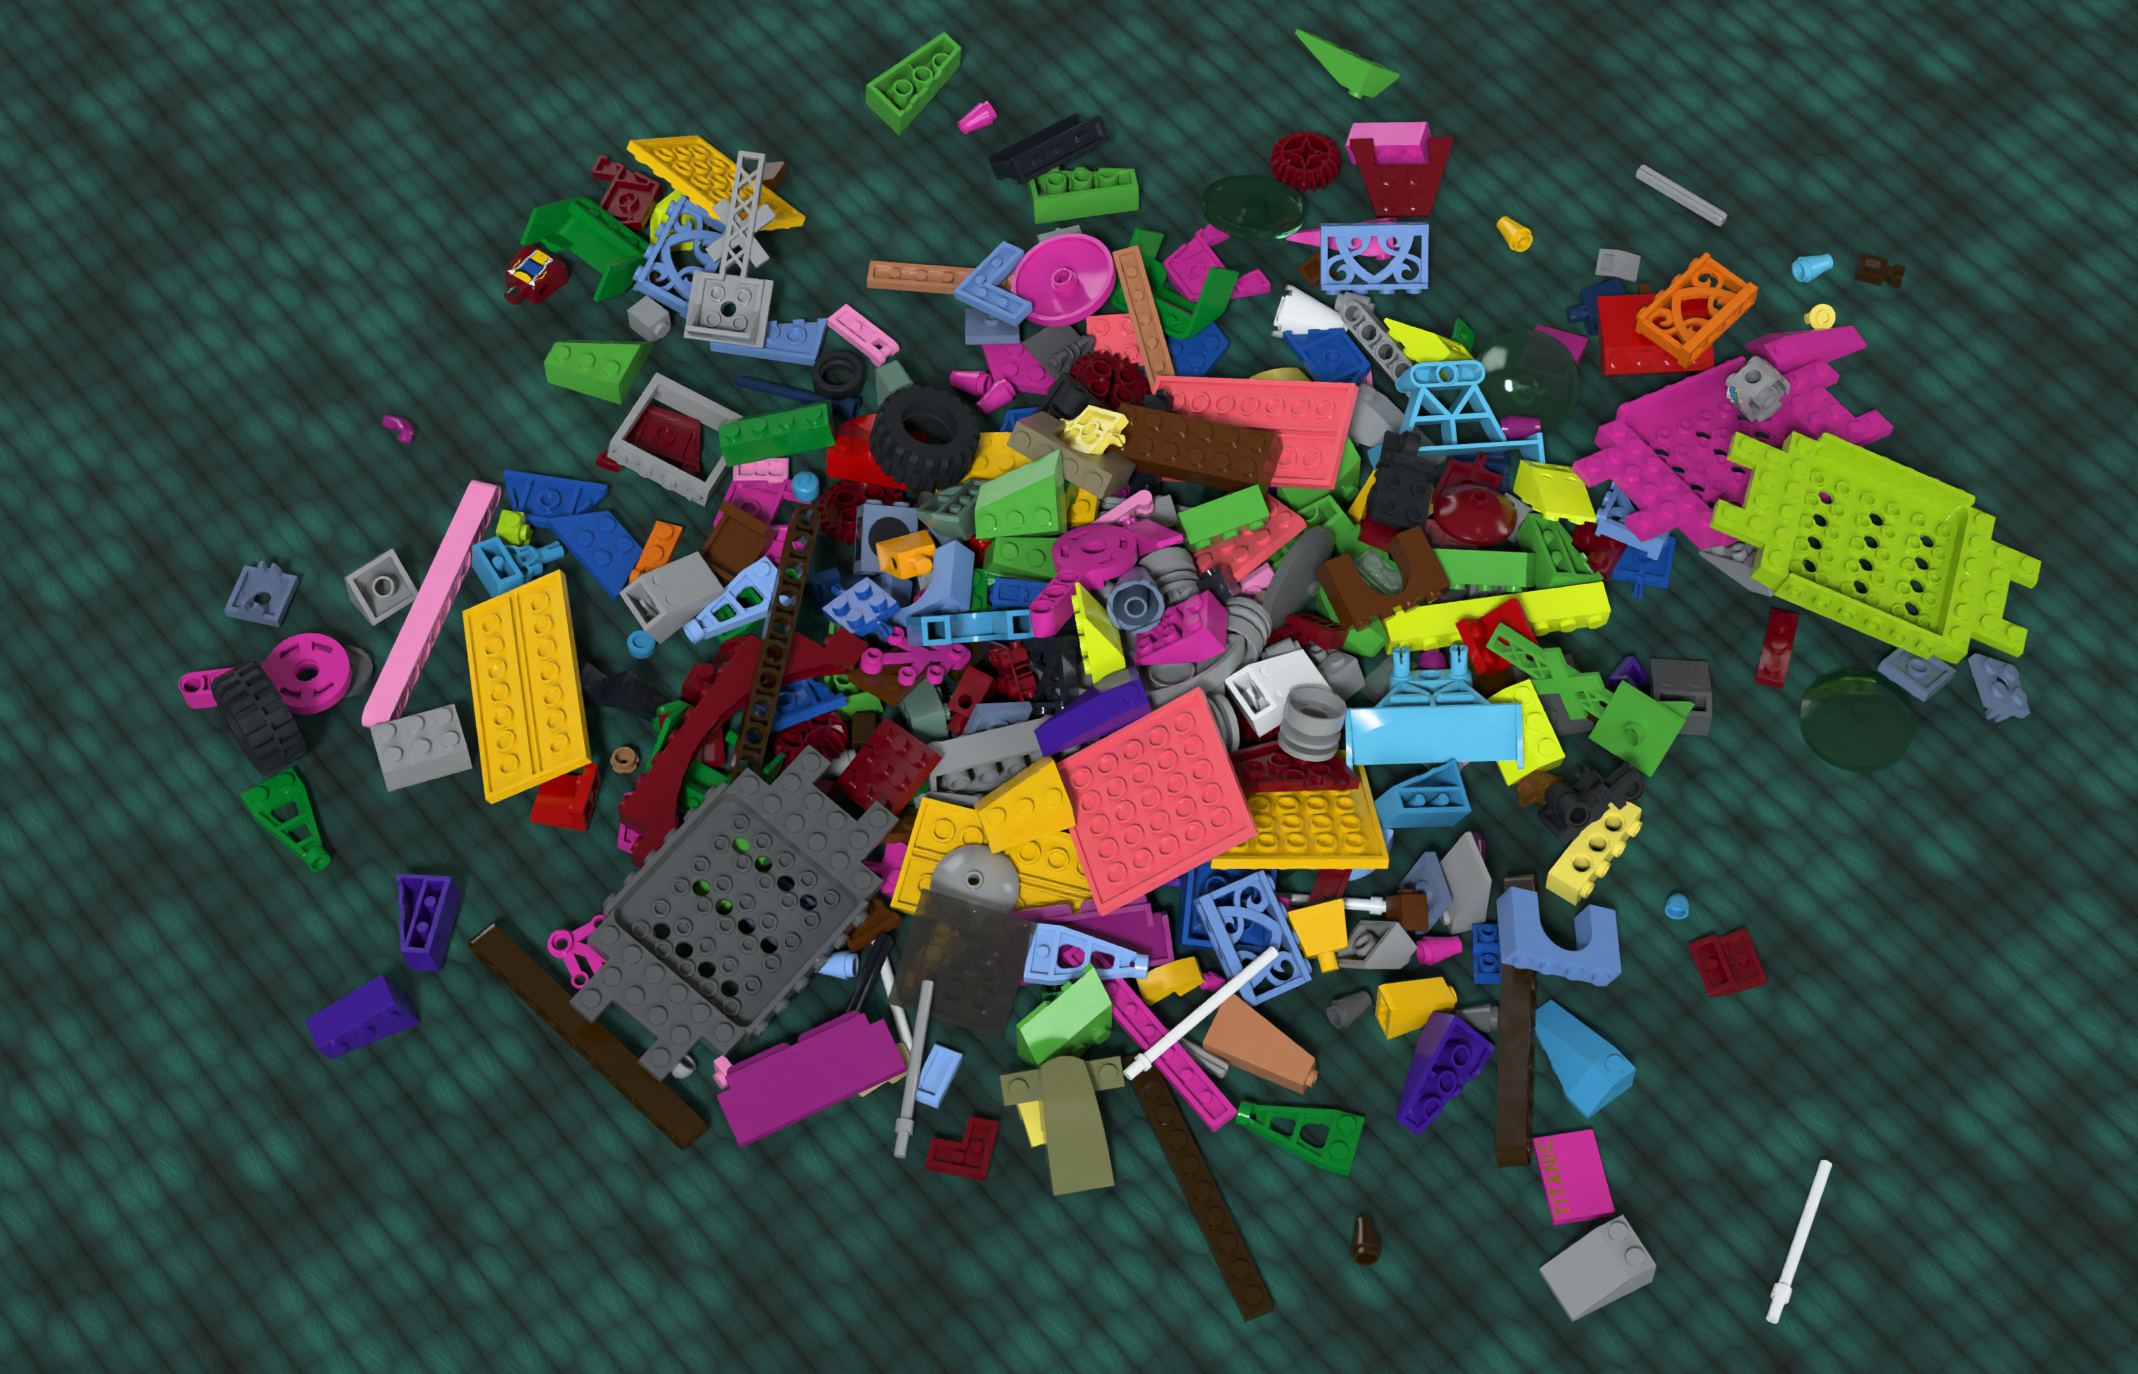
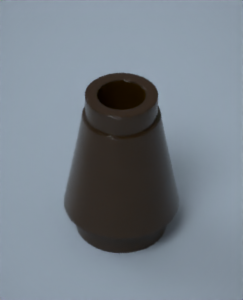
(1365, 1244)

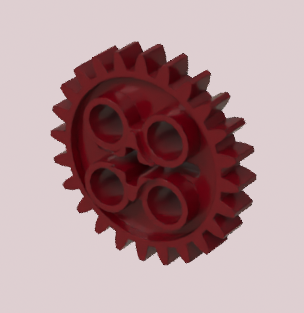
(1127, 384)
(840, 506)

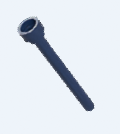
(848, 406)

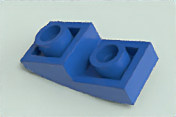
(1486, 954)

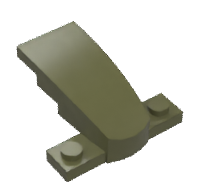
(1069, 1117)

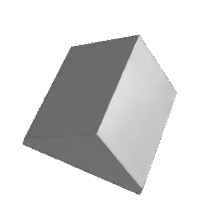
(380, 587)

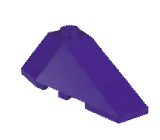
(1095, 713)
(1442, 1064)

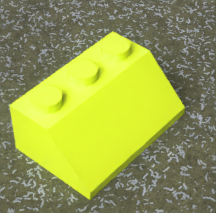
(1540, 743)

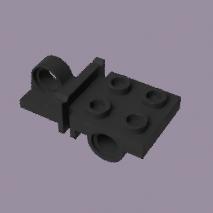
(1067, 399)
(1402, 485)
(1585, 802)

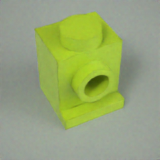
(513, 529)

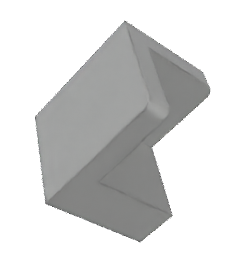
(1617, 264)

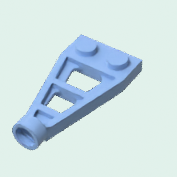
(761, 577)
(1043, 957)

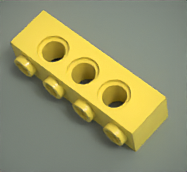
(1572, 884)

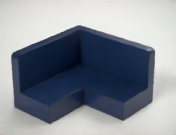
(820, 586)

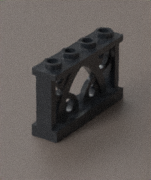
(1049, 148)
(1059, 661)

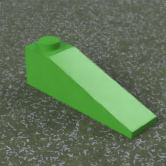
(1348, 68)

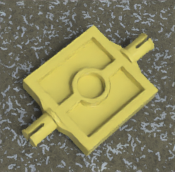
(1094, 430)

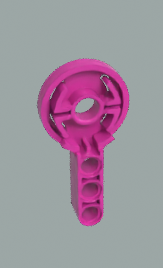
(1089, 557)
(284, 668)

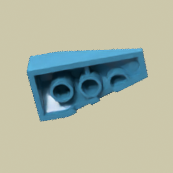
(1585, 1063)

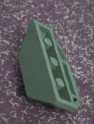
(952, 510)

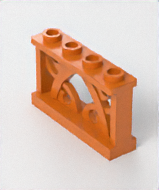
(1680, 289)

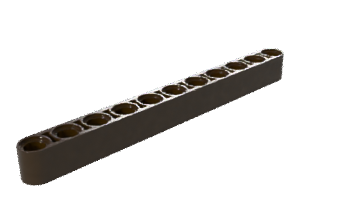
(774, 641)
(589, 1040)
(1516, 1054)

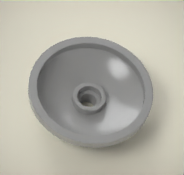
(996, 874)

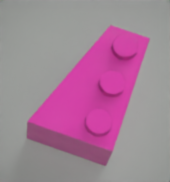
(1394, 142)

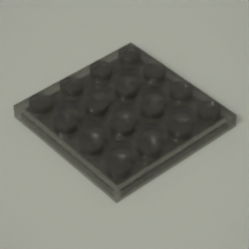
(970, 956)

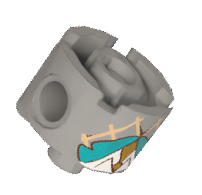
(1757, 389)

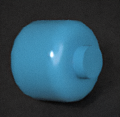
(805, 486)

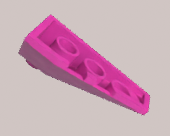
(1312, 237)
(1799, 348)
(1151, 535)

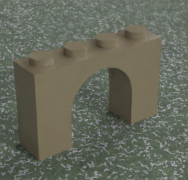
(1098, 475)

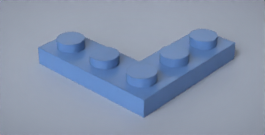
(981, 288)

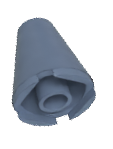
(1135, 601)

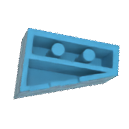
(1425, 800)

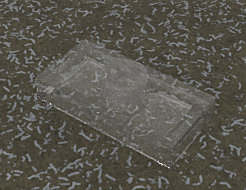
(1378, 681)

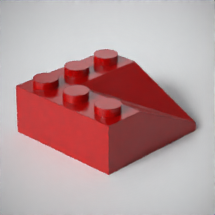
(852, 456)

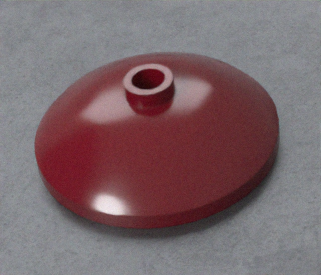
(1474, 514)

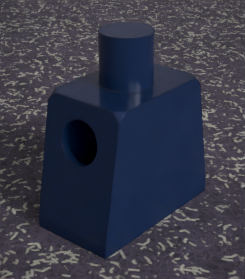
(1587, 304)

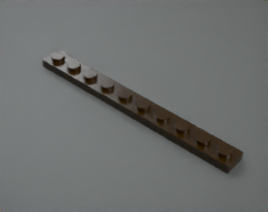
(1200, 1192)

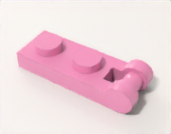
(863, 334)
(1136, 506)

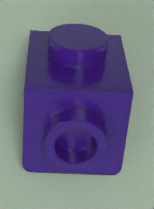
(1630, 672)

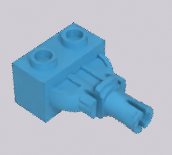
(510, 566)

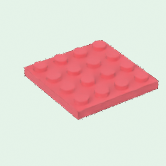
(1252, 548)

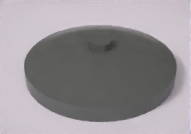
(1295, 578)

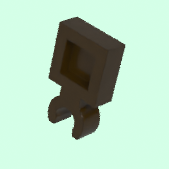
(1875, 270)

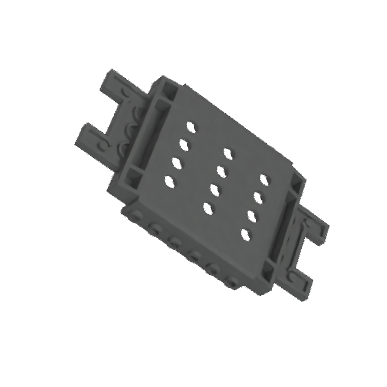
(803, 839)

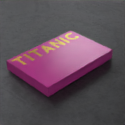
(1573, 1177)

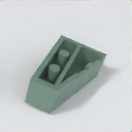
(926, 713)

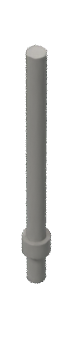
(904, 1124)

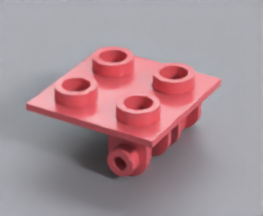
(1114, 335)

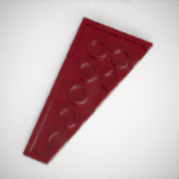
(1273, 770)

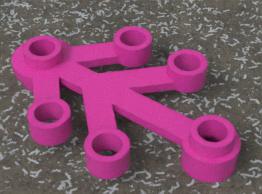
(951, 657)
(575, 947)

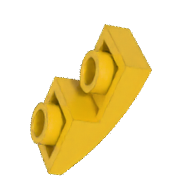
(1172, 977)

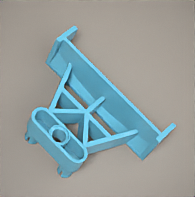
(1463, 375)
(1433, 719)

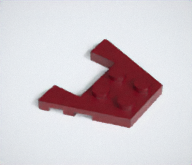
(1401, 189)
(630, 194)
(665, 436)

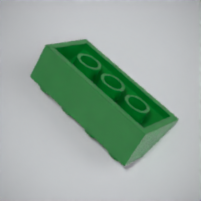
(777, 433)

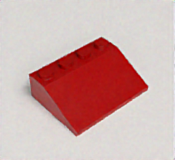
(1633, 354)

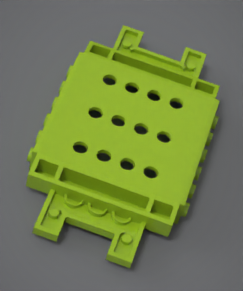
(1965, 571)

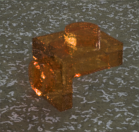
(1534, 786)

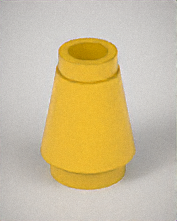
(1516, 235)

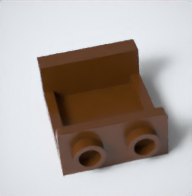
(735, 543)

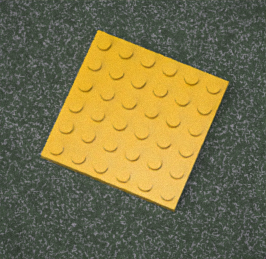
(1311, 830)

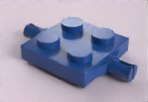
(1643, 571)
(861, 608)

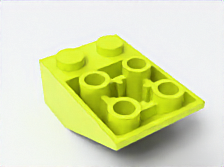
(1427, 346)
(1554, 492)
(1100, 638)

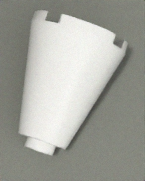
(1302, 312)

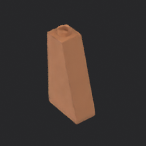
(1259, 1047)

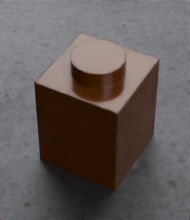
(1408, 910)

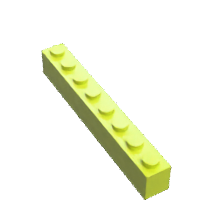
(1545, 610)

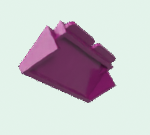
(1129, 927)
(809, 1076)

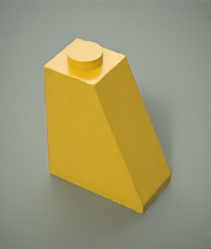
(1409, 1004)

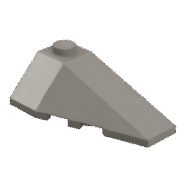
(1376, 415)

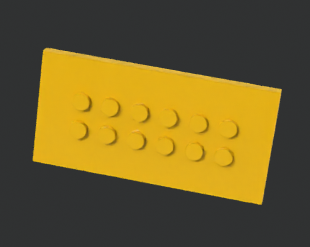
(526, 687)
(1045, 867)

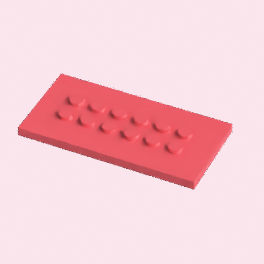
(1304, 416)

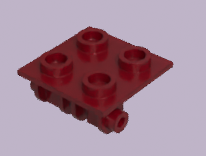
(1008, 682)

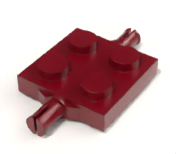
(1462, 472)

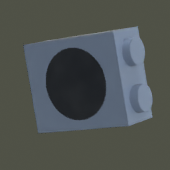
(876, 524)

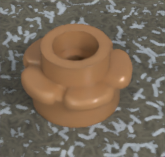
(624, 754)

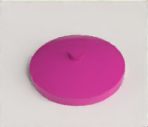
(1064, 279)

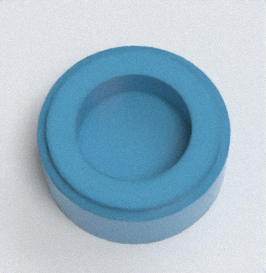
(641, 644)

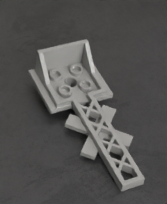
(715, 290)

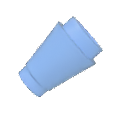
(841, 965)

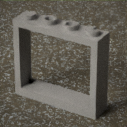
(651, 467)

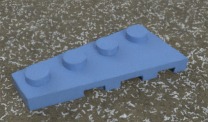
(786, 342)

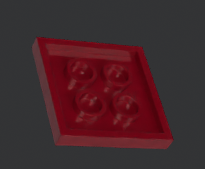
(887, 769)

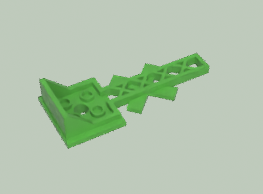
(1628, 708)

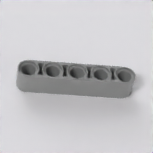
(1380, 344)

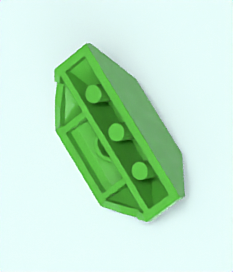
(1363, 643)

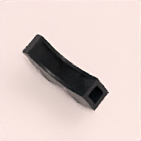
(620, 691)

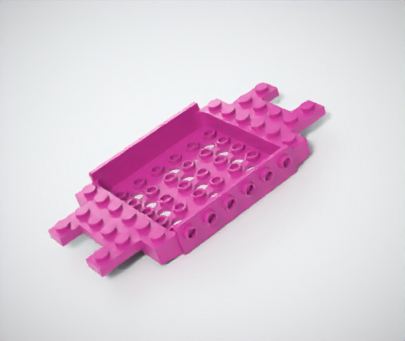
(1699, 404)

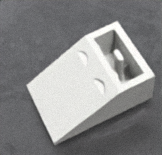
(1264, 686)

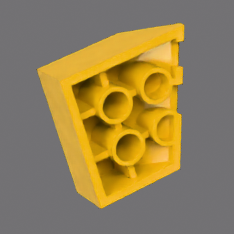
(1025, 807)

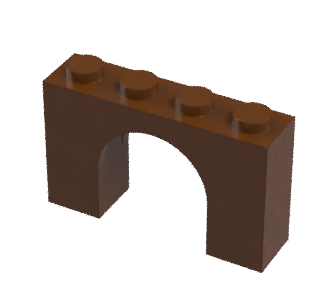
(1359, 605)

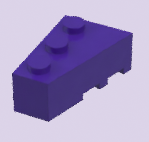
(426, 918)
(362, 1018)

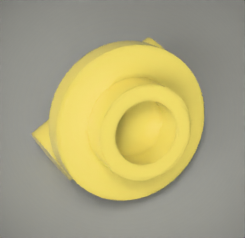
(1820, 316)

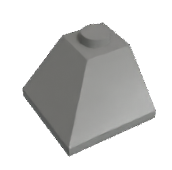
(1377, 946)

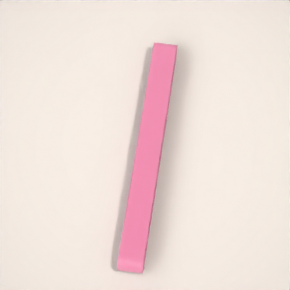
(432, 605)

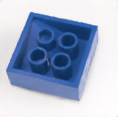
(1204, 880)

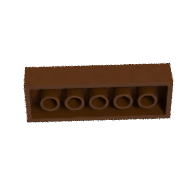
(1198, 450)

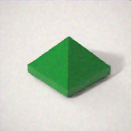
(1463, 335)

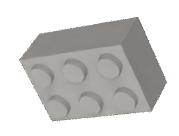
(421, 747)

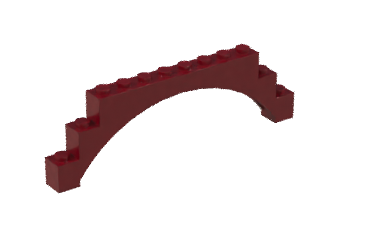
(653, 803)

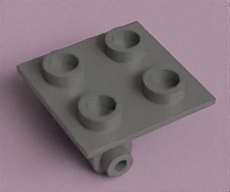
(1058, 348)

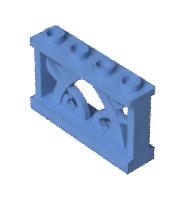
(1345, 232)
(663, 246)
(1618, 530)
(1216, 918)

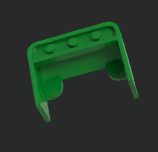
(593, 236)
(1177, 314)
(701, 777)

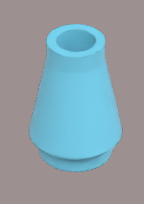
(1809, 267)

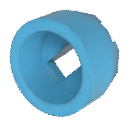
(1677, 906)

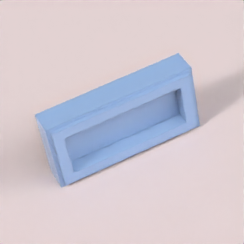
(937, 1075)

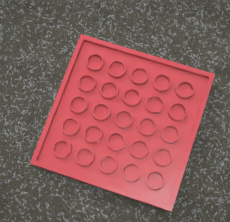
(1154, 801)

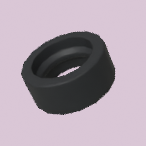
(834, 361)

